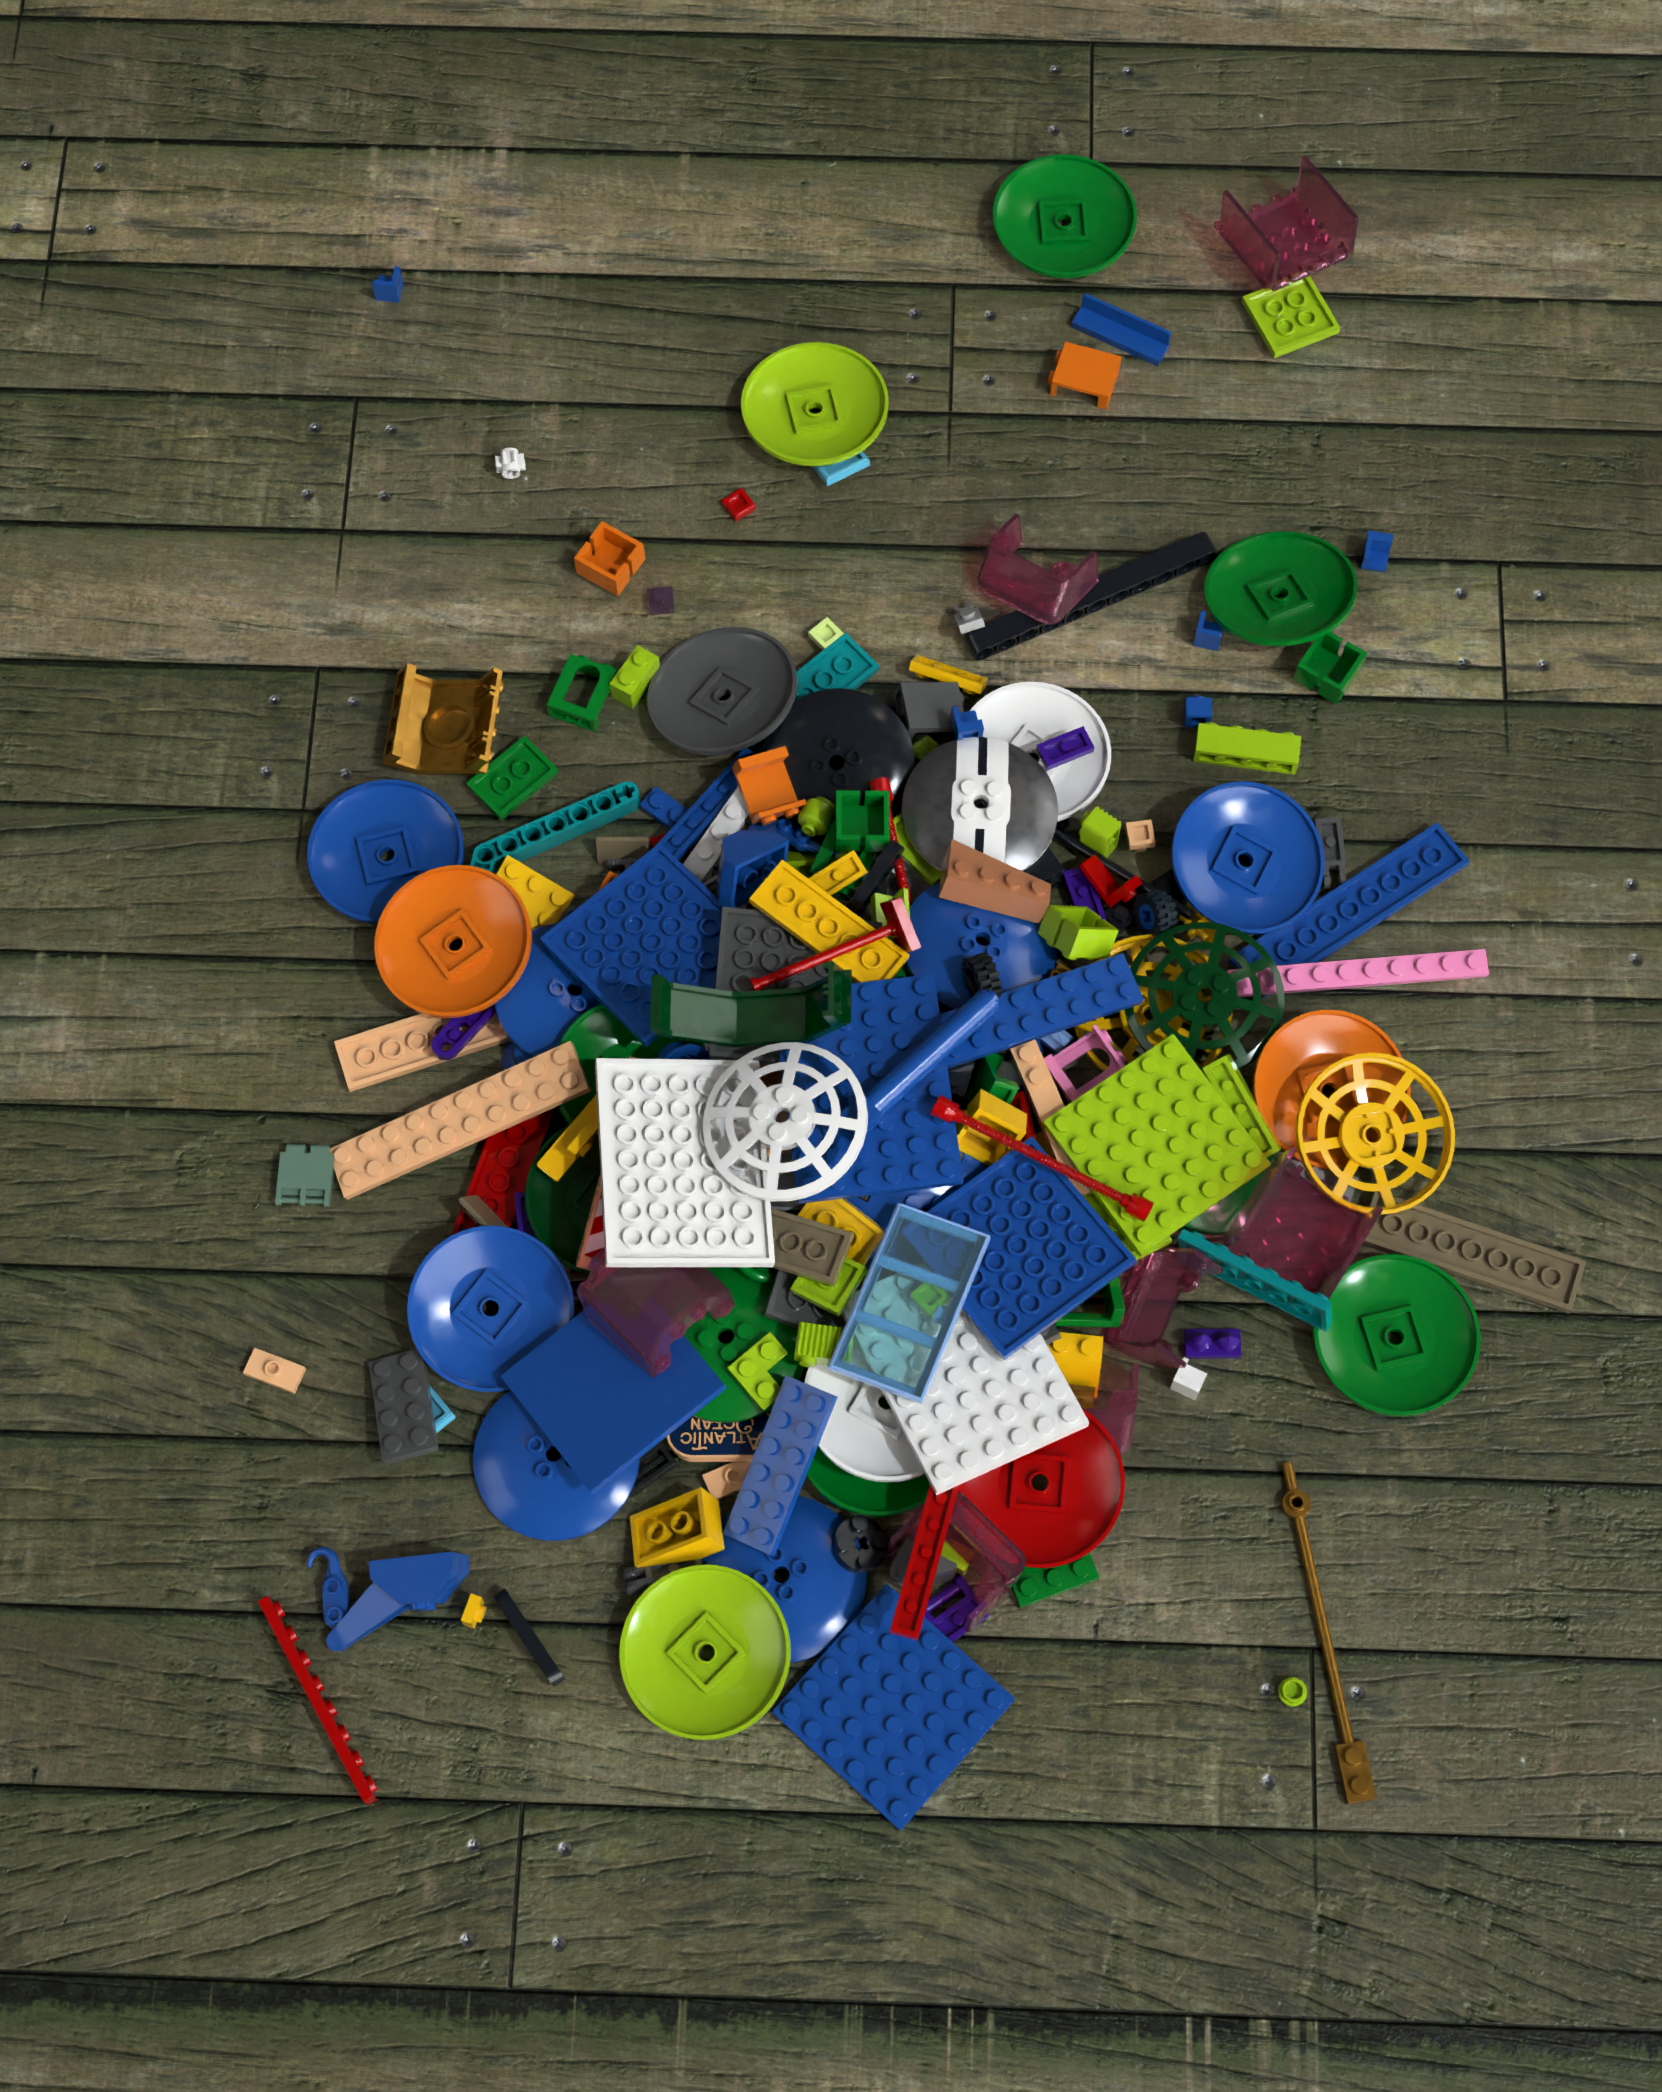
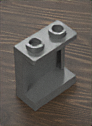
(927, 706)

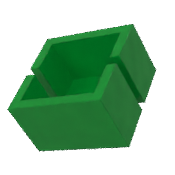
(1328, 671)
(861, 825)

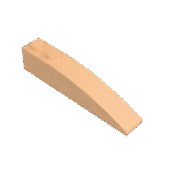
(1041, 1094)

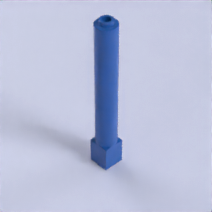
(925, 1057)

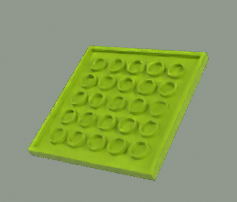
(1158, 1135)

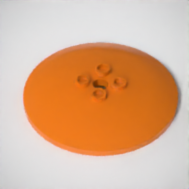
(433, 912)
(1301, 1053)

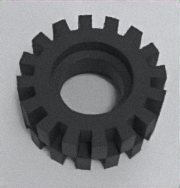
(981, 974)

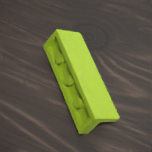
(1236, 1094)

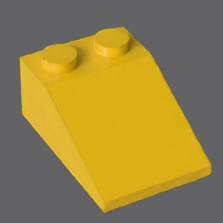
(677, 1530)

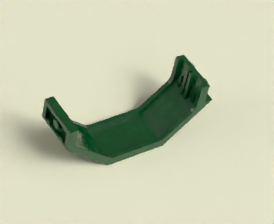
(752, 1016)

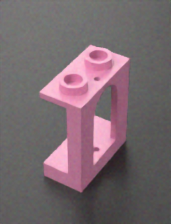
(1094, 1040)

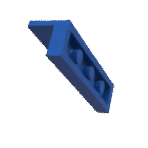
(1122, 330)

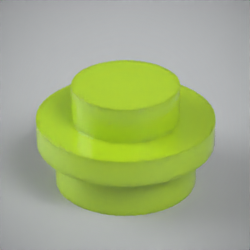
(1292, 1691)

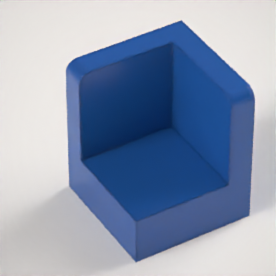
(389, 287)
(1376, 551)
(1207, 634)
(965, 724)

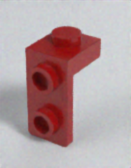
(1105, 883)

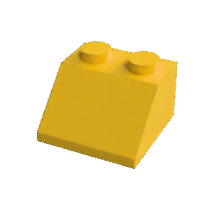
(1079, 1358)

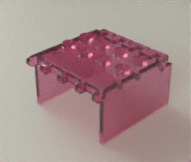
(1293, 232)
(1298, 1229)

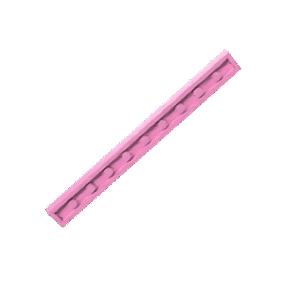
(1370, 972)

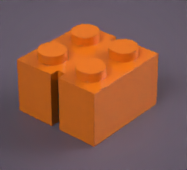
(613, 559)

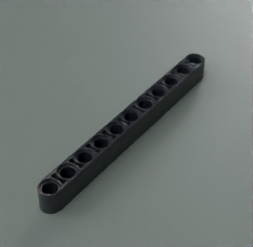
(1110, 589)

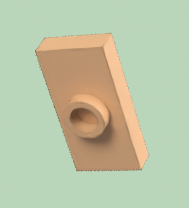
(274, 1370)
(726, 1479)

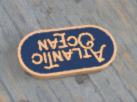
(717, 1442)

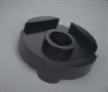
(870, 1533)

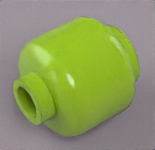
(816, 816)

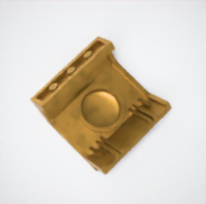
(442, 723)

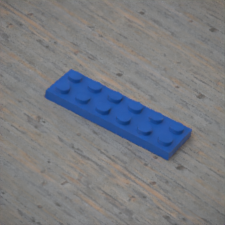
(780, 1465)

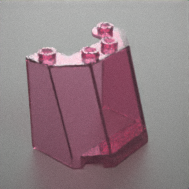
(650, 1306)

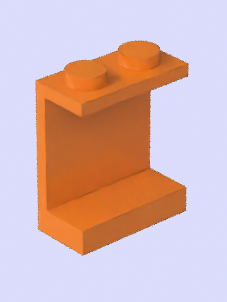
(1086, 372)
(767, 786)

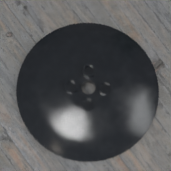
(845, 726)

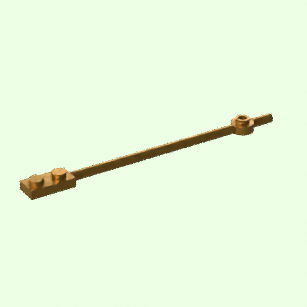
(1350, 1755)

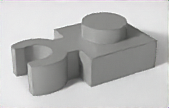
(968, 618)

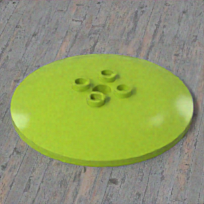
(809, 377)
(664, 1642)

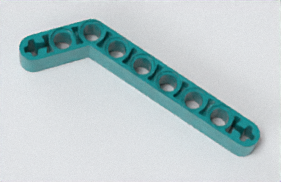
(564, 817)

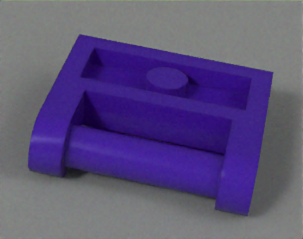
(953, 1620)

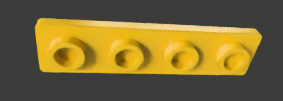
(573, 1143)

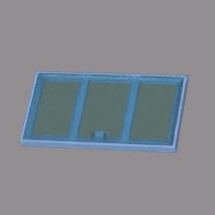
(909, 1303)

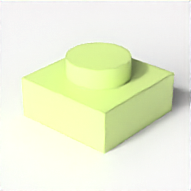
(824, 633)

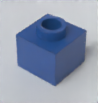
(1197, 710)

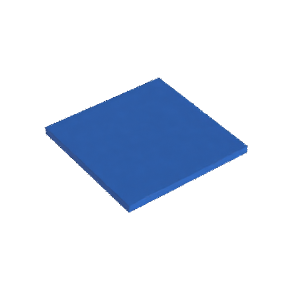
(601, 1403)

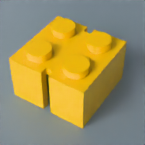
(997, 1115)

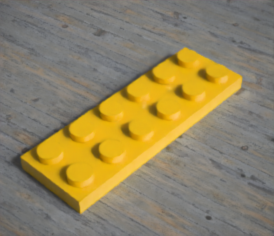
(825, 923)

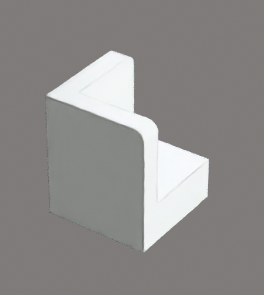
(1188, 1381)

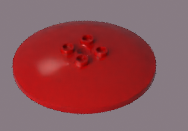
(1073, 1510)

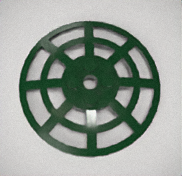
(1211, 978)

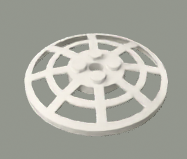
(791, 1132)

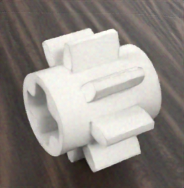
(510, 463)

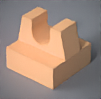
(1140, 835)

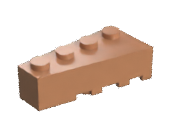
(991, 884)

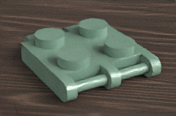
(305, 1175)

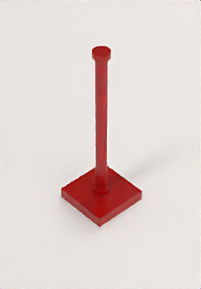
(897, 925)

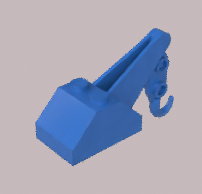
(753, 855)
(396, 1586)

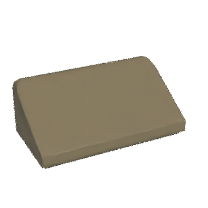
(621, 848)
(479, 1211)

